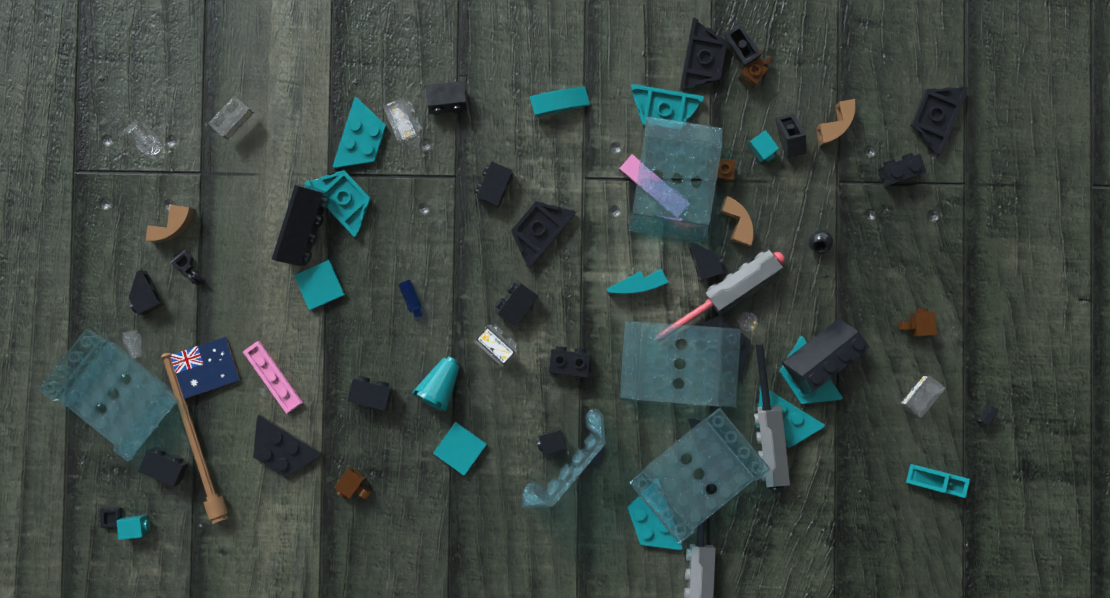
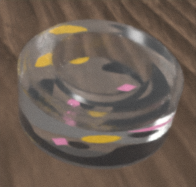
(747, 321)

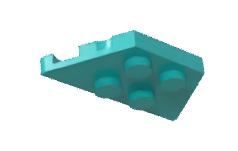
(664, 103)
(360, 137)
(346, 199)
(826, 392)
(796, 423)
(649, 528)

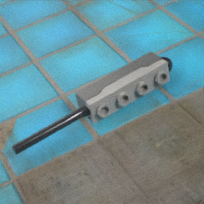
(771, 432)
(701, 567)

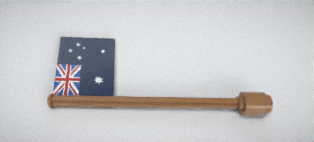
(192, 374)

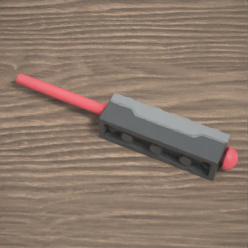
(740, 285)

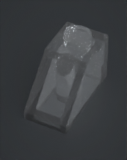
(143, 138)

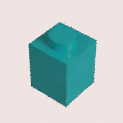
(763, 147)
(133, 527)

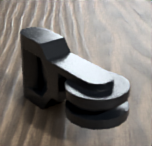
(194, 277)

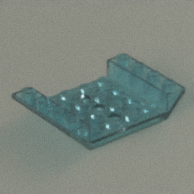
(671, 208)
(709, 358)
(86, 379)
(537, 496)
(679, 497)

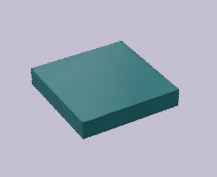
(319, 285)
(459, 448)

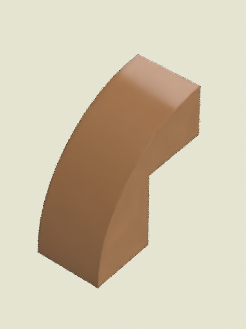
(830, 131)
(178, 221)
(743, 229)

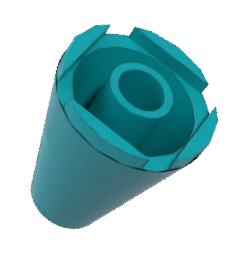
(438, 384)

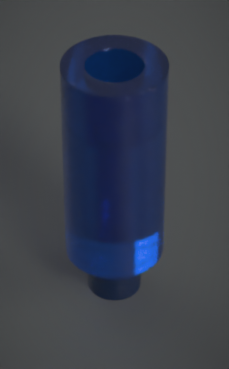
(411, 298)

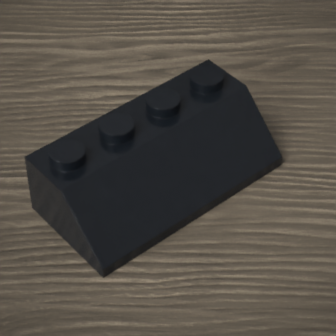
(301, 225)
(825, 355)

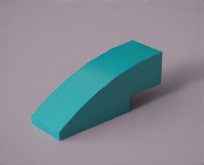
(559, 101)
(638, 283)
(938, 480)

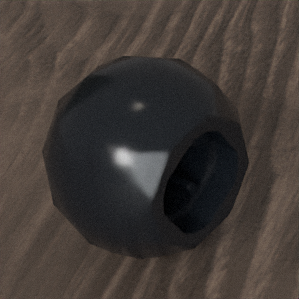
(820, 241)

